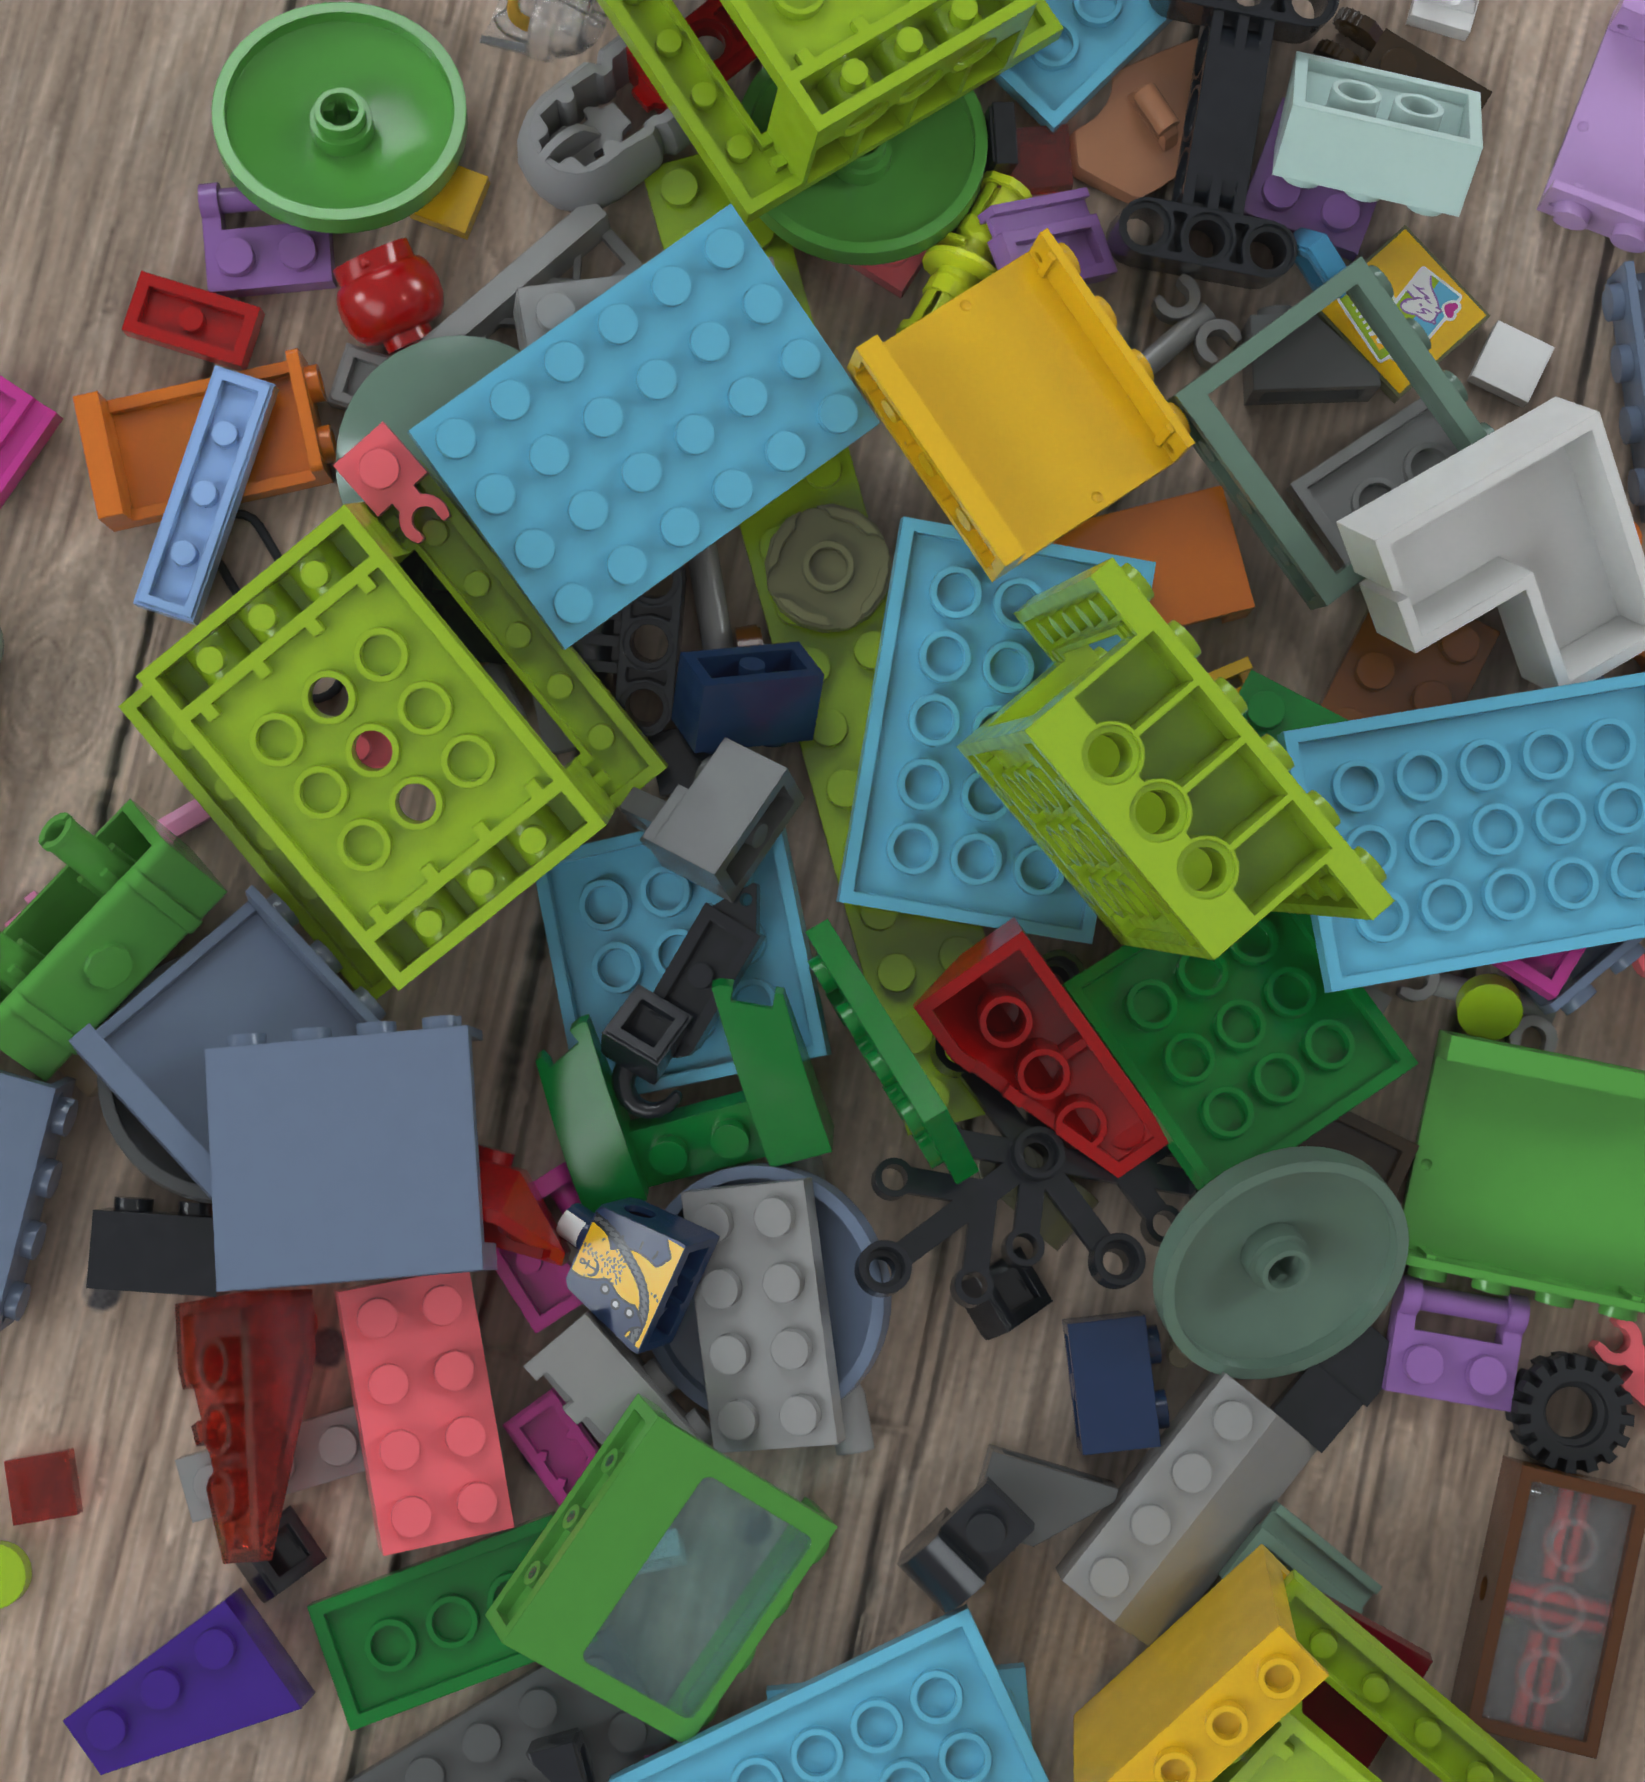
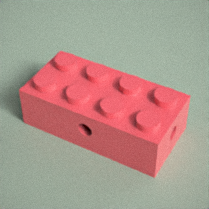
(424, 1410)

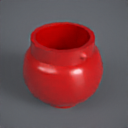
(389, 296)

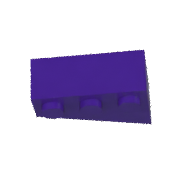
(193, 1688)

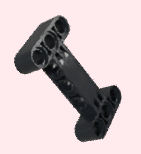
(1219, 147)
(604, 649)

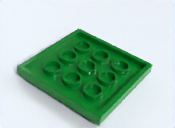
(1241, 1045)

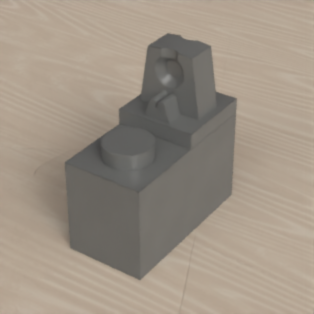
(722, 822)

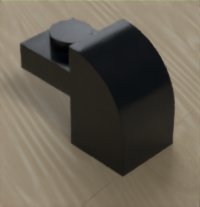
(965, 1545)

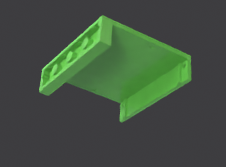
(1530, 1175)

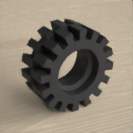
(1607, 1420)

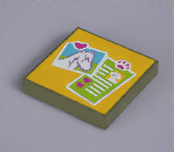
(1422, 292)

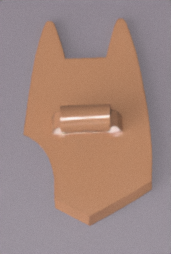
(1138, 133)

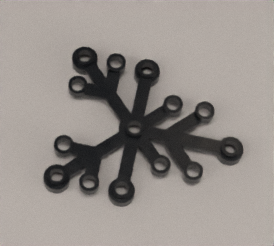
(976, 1199)

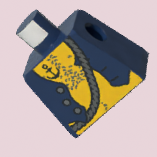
(635, 1267)

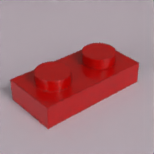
(193, 321)

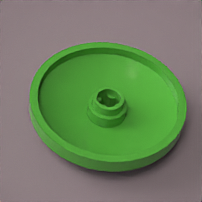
(340, 117)
(890, 198)

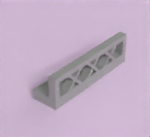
(538, 265)

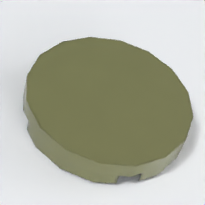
(828, 568)

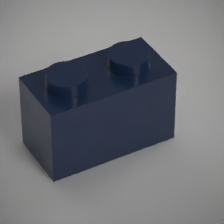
(747, 695)
(1114, 1382)

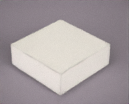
(1510, 364)

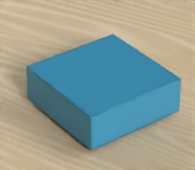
(1316, 257)

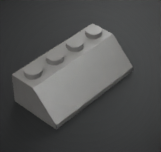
(1185, 1509)

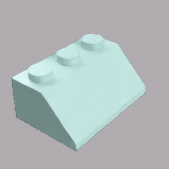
(1378, 135)

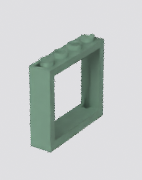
(1240, 473)

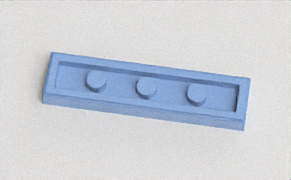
(206, 495)

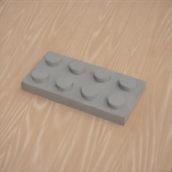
(765, 1318)

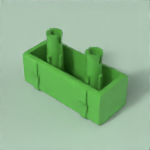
(95, 930)

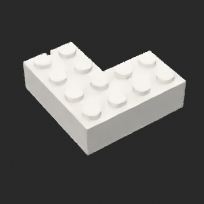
(1518, 526)

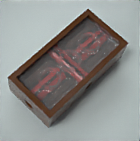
(1550, 1606)

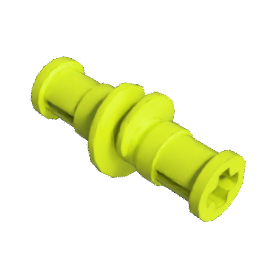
(964, 256)

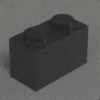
(153, 1249)

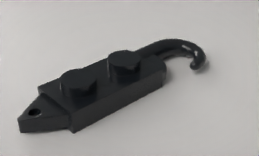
(715, 947)

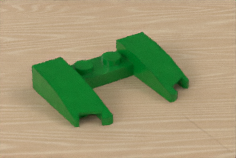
(773, 1117)

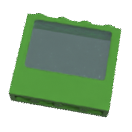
(660, 1573)

